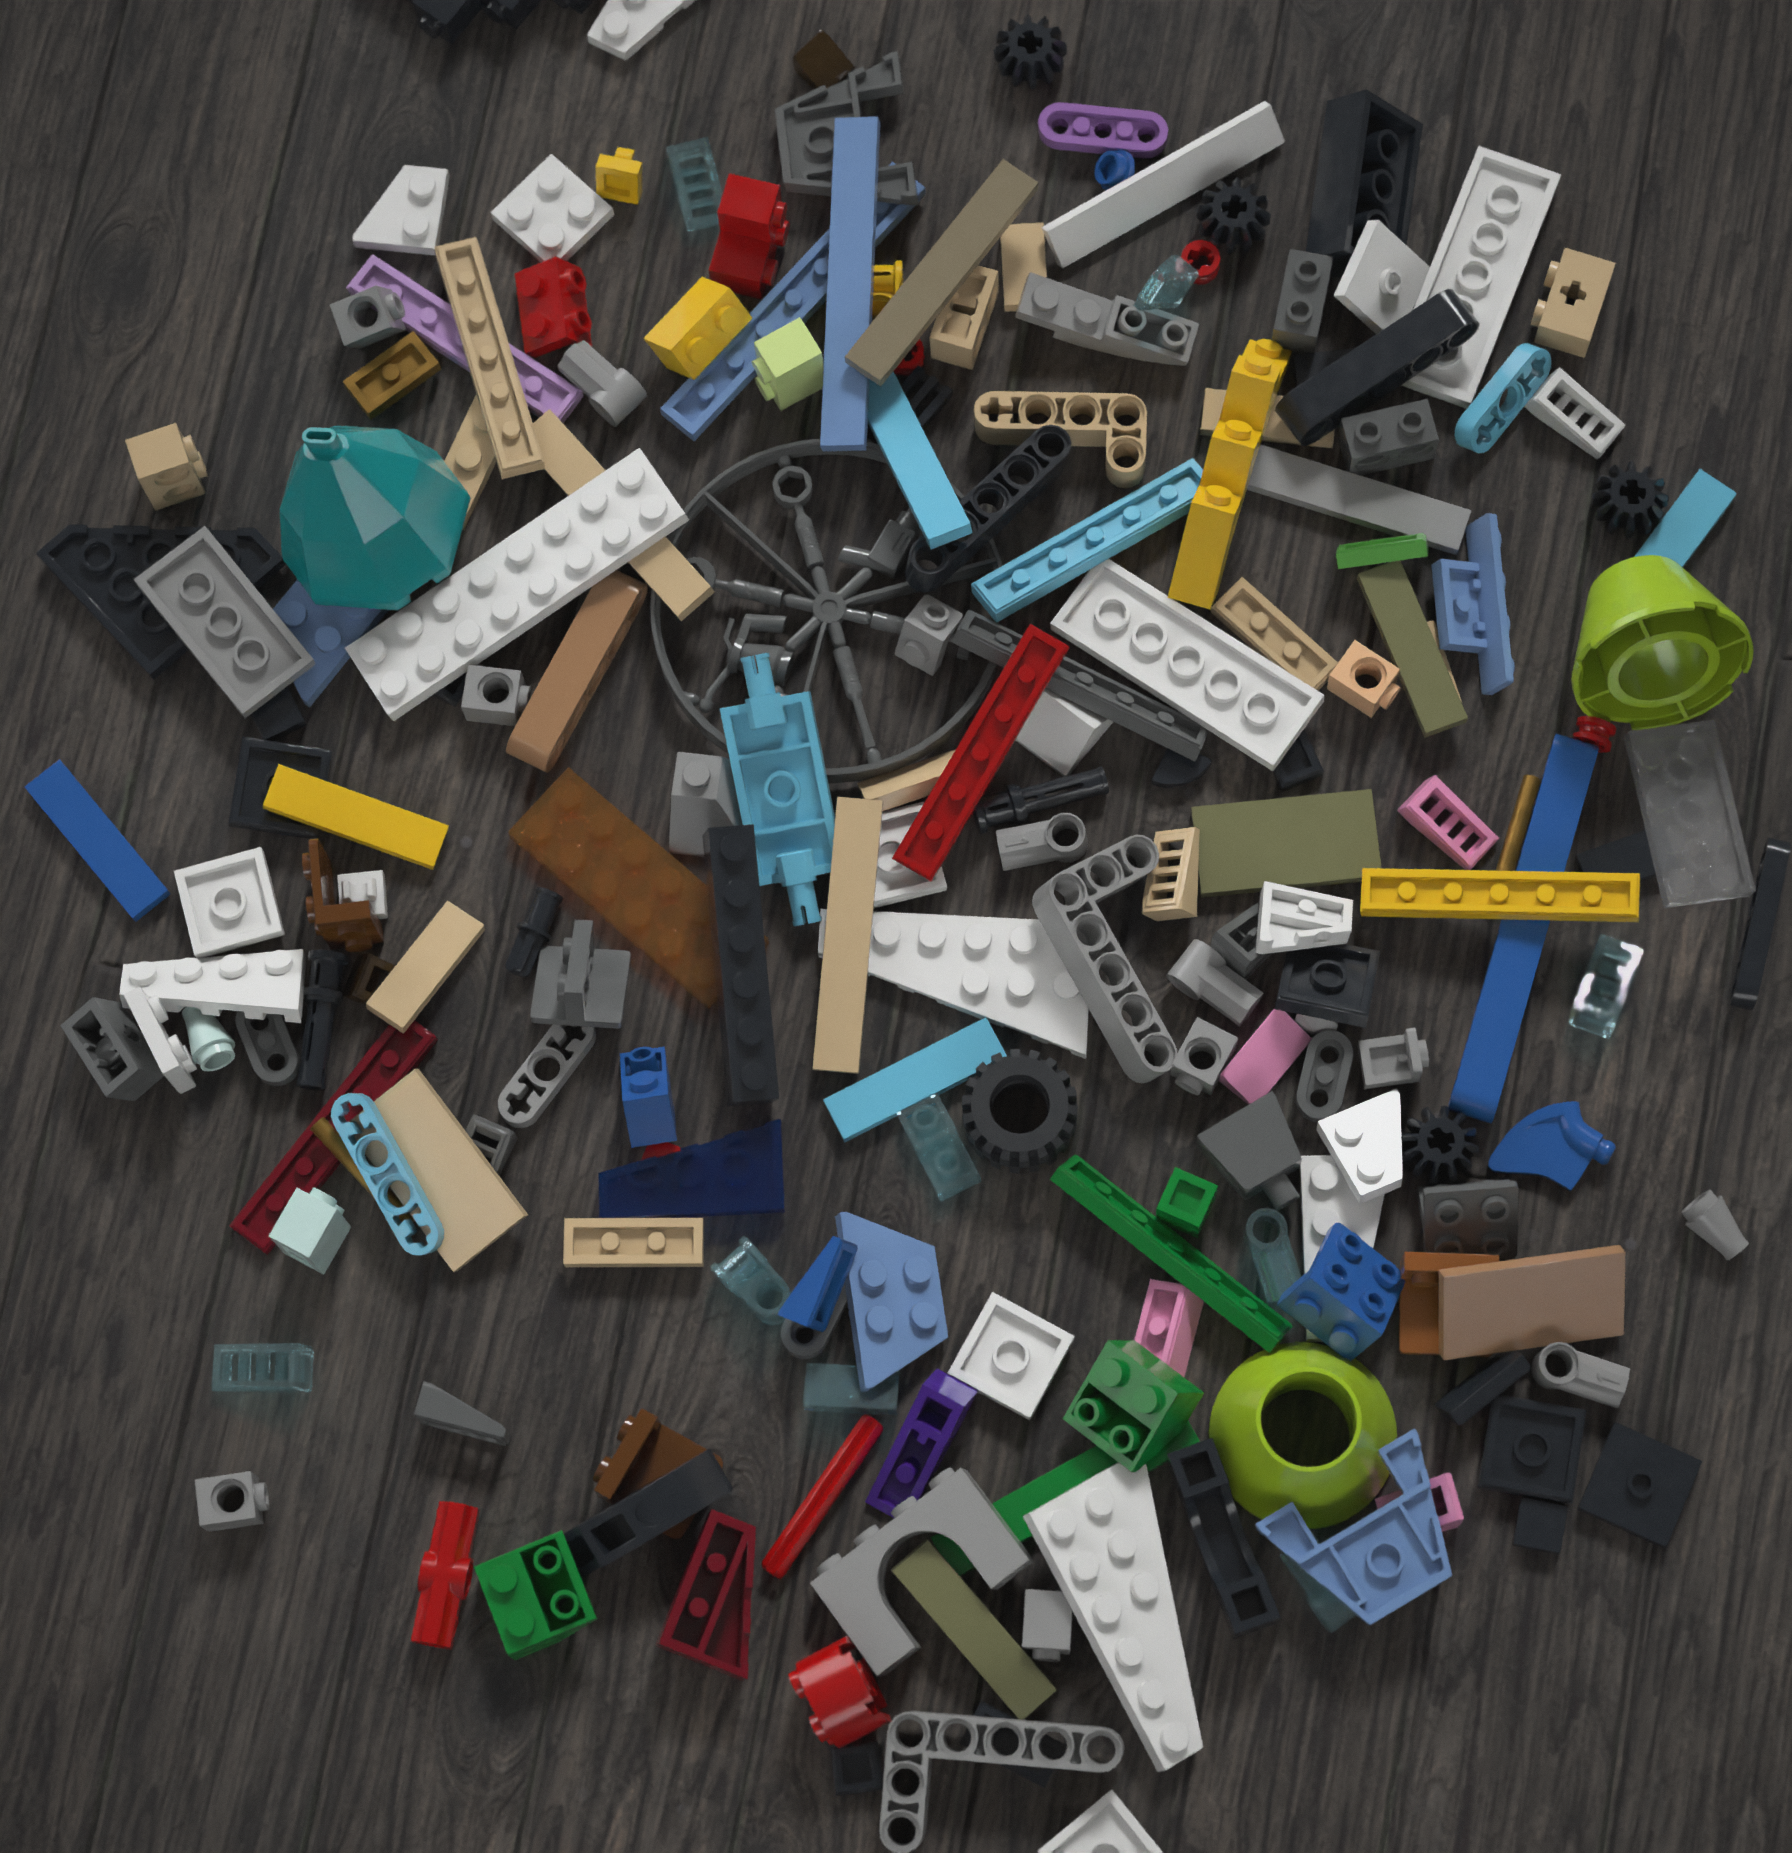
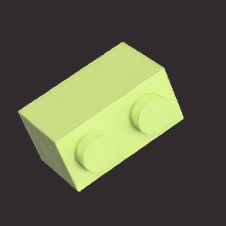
(788, 364)

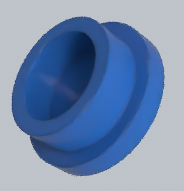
(1114, 168)

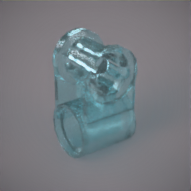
(748, 1277)

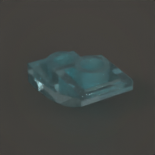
(938, 1147)

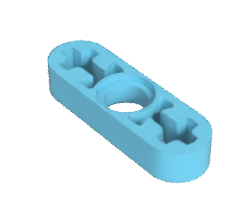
(1521, 376)

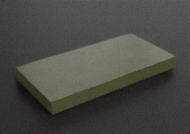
(1286, 842)

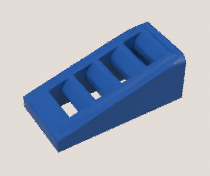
(820, 1287)

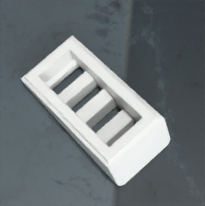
(1585, 402)

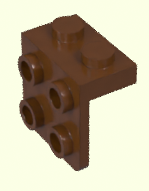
(341, 925)
(644, 1455)

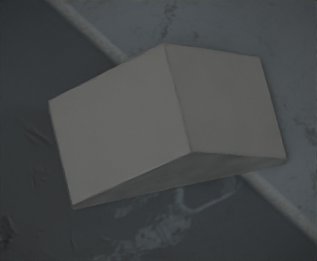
(1238, 943)

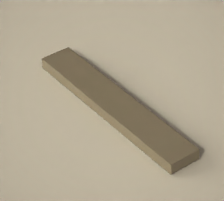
(941, 272)

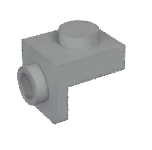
(927, 634)
(1392, 1059)

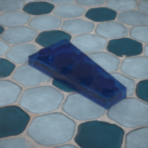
(709, 1179)

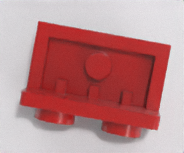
(552, 306)

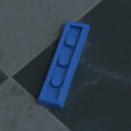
(97, 840)

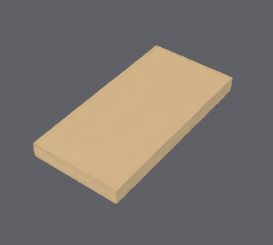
(448, 1165)

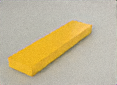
(355, 817)

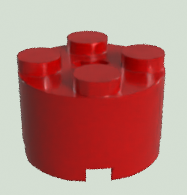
(840, 1694)

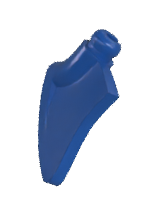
(1552, 1145)

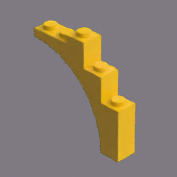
(1227, 472)

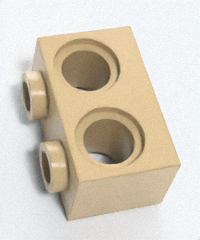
(964, 320)
(167, 466)

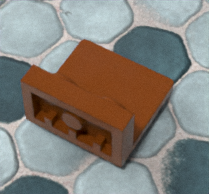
(1421, 1298)

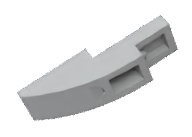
(1106, 324)

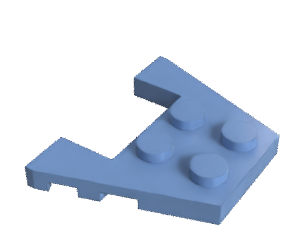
(1381, 1557)

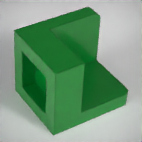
(1186, 1202)

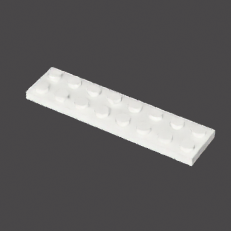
(516, 584)

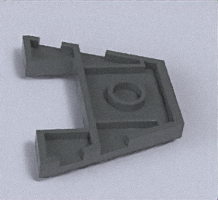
(807, 133)

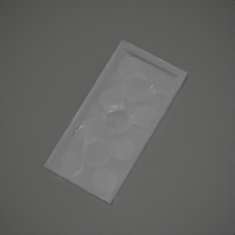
(1689, 814)

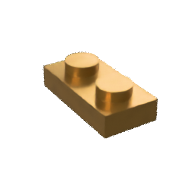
(392, 375)

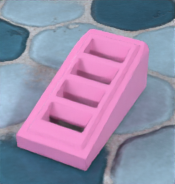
(1447, 800)

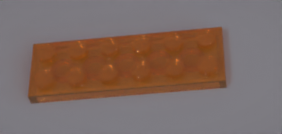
(624, 879)

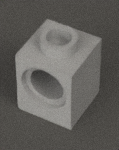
(351, 316)
(481, 682)
(1204, 1038)
(211, 1496)
(1046, 1625)

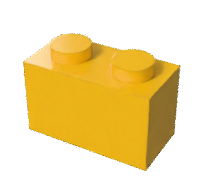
(698, 328)

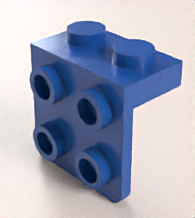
(1345, 1293)

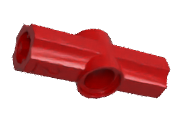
(445, 1575)

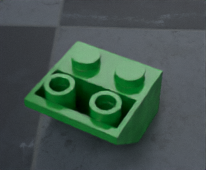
(1132, 1403)
(535, 1595)

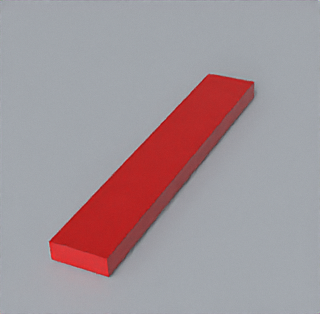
(980, 752)

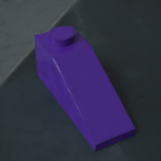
(922, 1441)

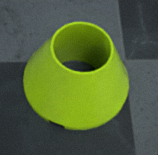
(1656, 646)
(1267, 1482)

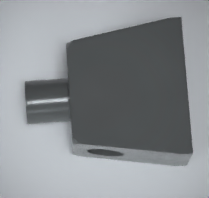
(1255, 1151)

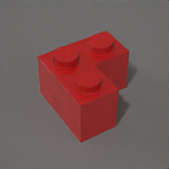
(750, 232)

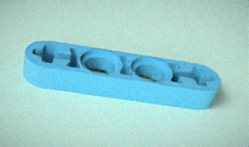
(394, 1169)

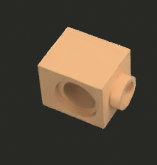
(1360, 661)

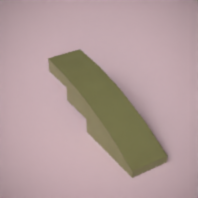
(973, 1629)

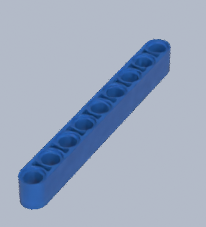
(1521, 941)

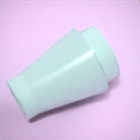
(208, 1040)

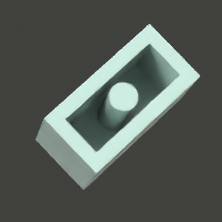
(311, 1229)

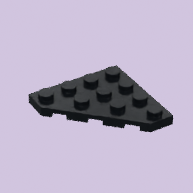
(101, 572)

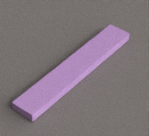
(435, 325)

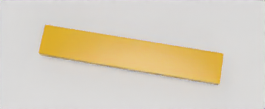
(1500, 895)

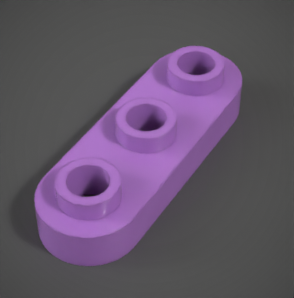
(1086, 120)

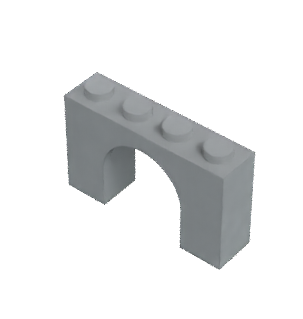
(856, 1583)

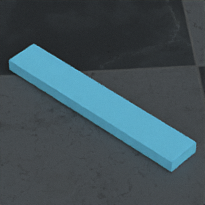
(915, 465)
(1088, 542)

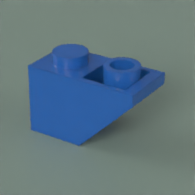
(647, 1096)

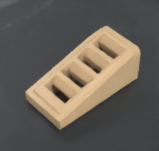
(1186, 886)

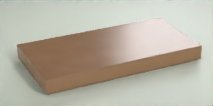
(1531, 1302)

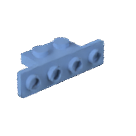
(1473, 605)

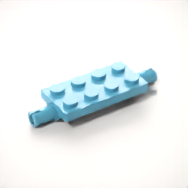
(782, 786)

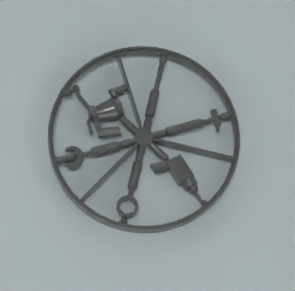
(827, 607)

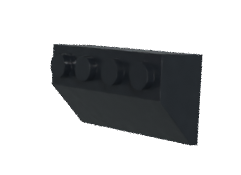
(1362, 174)

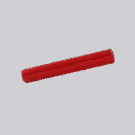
(822, 1496)

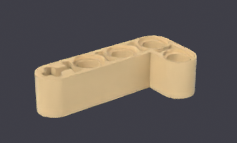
(1060, 409)

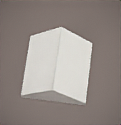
(1061, 732)

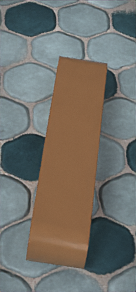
(576, 670)

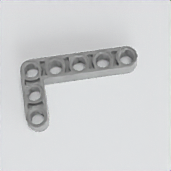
(1106, 954)
(980, 1750)

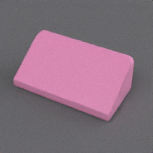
(1265, 1057)
(1169, 1323)

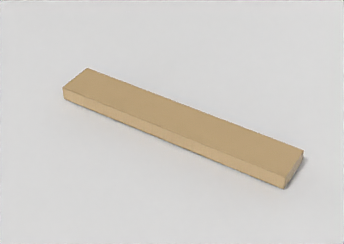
(489, 358)
(660, 564)
(848, 935)

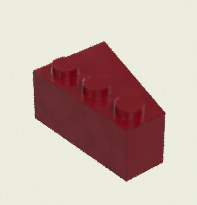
(713, 1601)

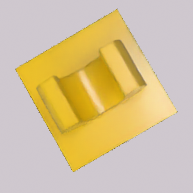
(619, 176)

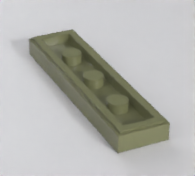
(1412, 648)

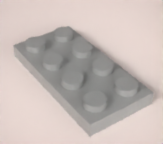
(224, 622)

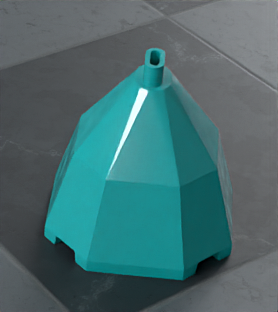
(369, 516)

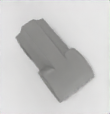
(609, 390)
(1036, 845)
(1204, 975)
(1584, 1375)

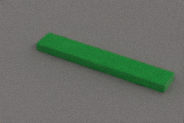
(1172, 1252)
(1049, 1486)

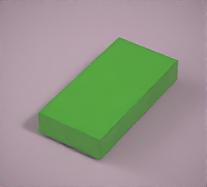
(1382, 550)

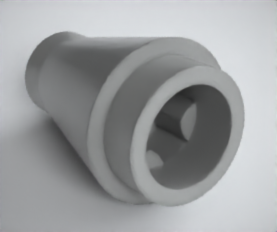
(1715, 1224)

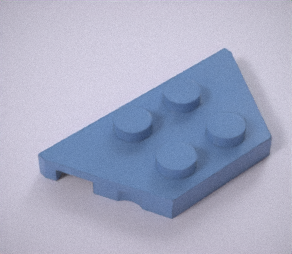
(324, 635)
(890, 1298)

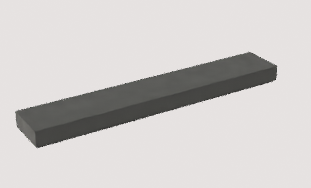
(1090, 689)

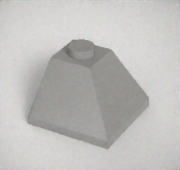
(700, 799)

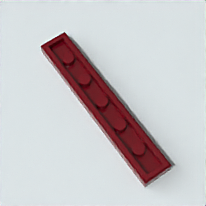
(309, 1160)

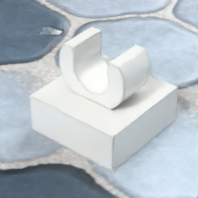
(363, 887)

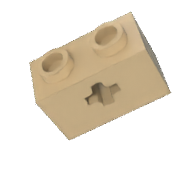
(1578, 278)

